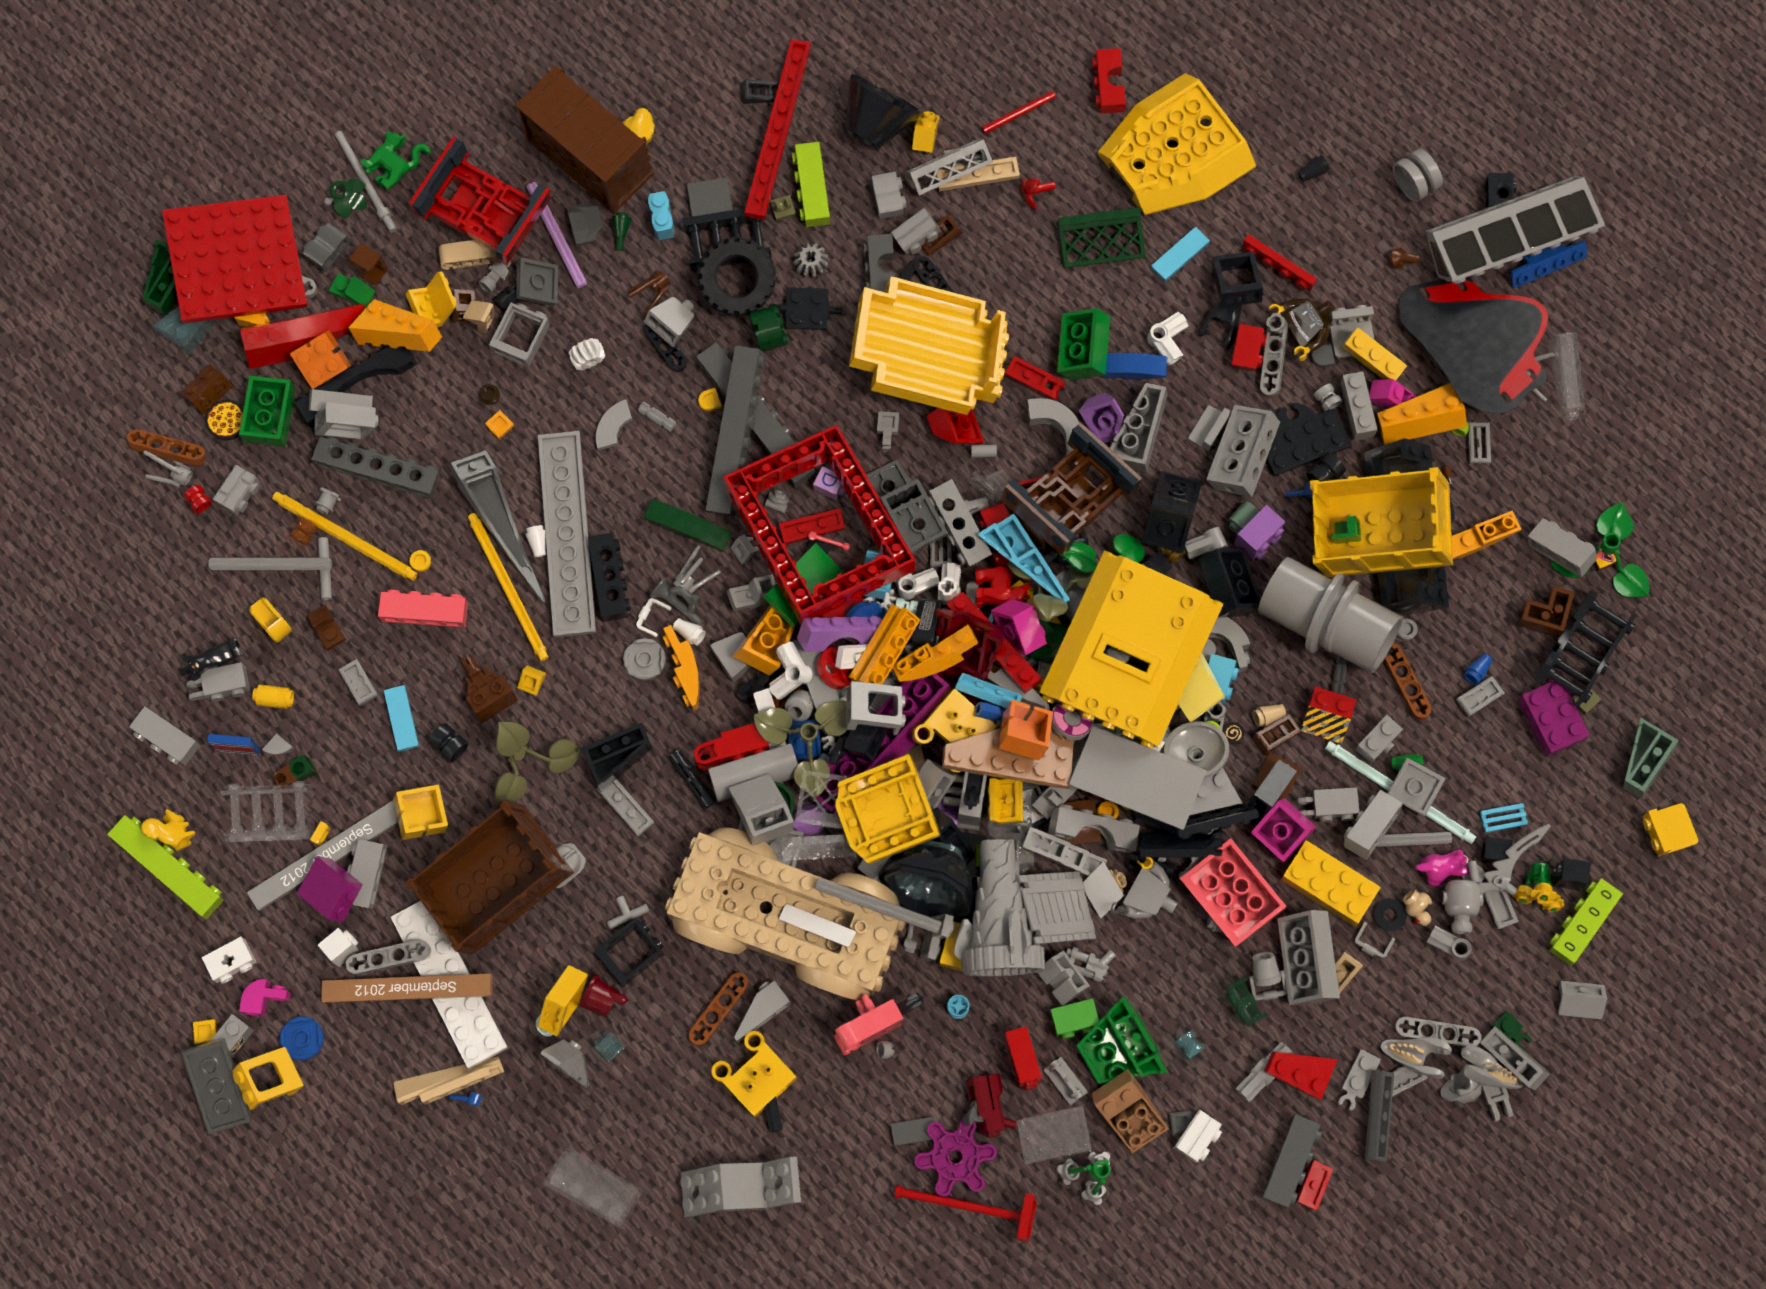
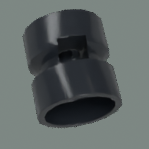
(1329, 469)
(444, 740)

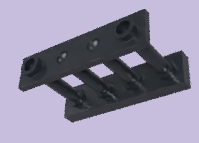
(714, 222)

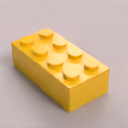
(1330, 883)

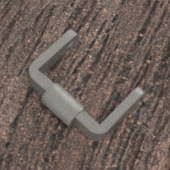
(1368, 948)

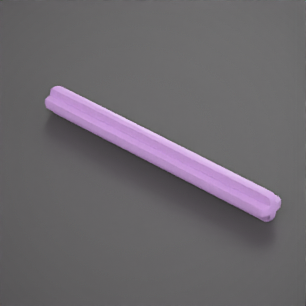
(560, 242)

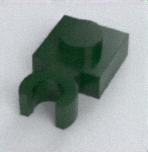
(1511, 1028)

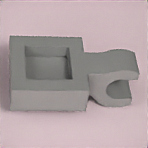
(887, 425)

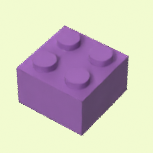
(1260, 533)

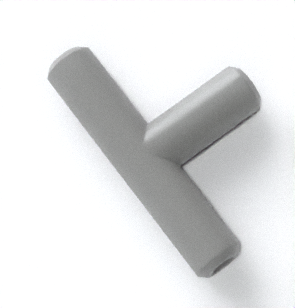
(627, 915)

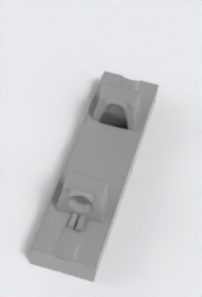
(1048, 798)

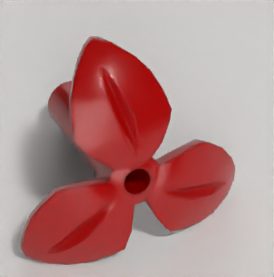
(1032, 187)

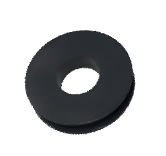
(1398, 907)

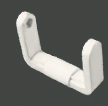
(644, 613)

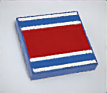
(233, 744)

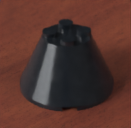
(876, 113)

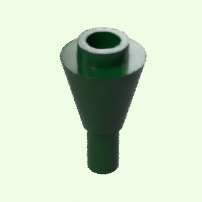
(621, 225)

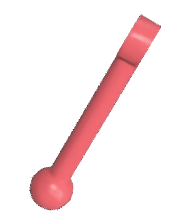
(812, 536)

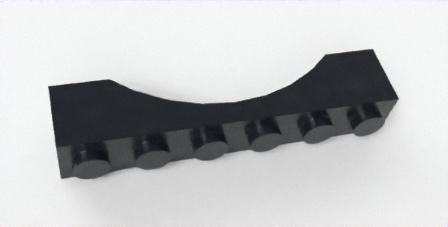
(382, 362)

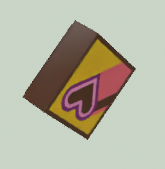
(1604, 561)

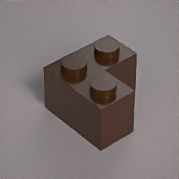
(1547, 617)

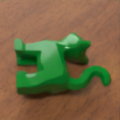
(391, 162)

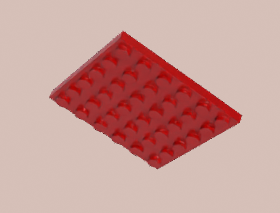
(234, 259)

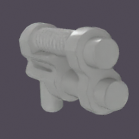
(1095, 967)

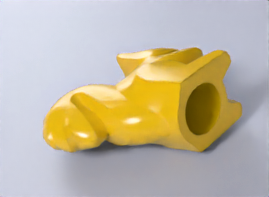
(171, 833)

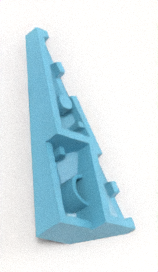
(1015, 545)

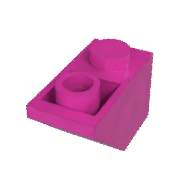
(1389, 393)

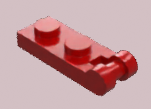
(1034, 378)

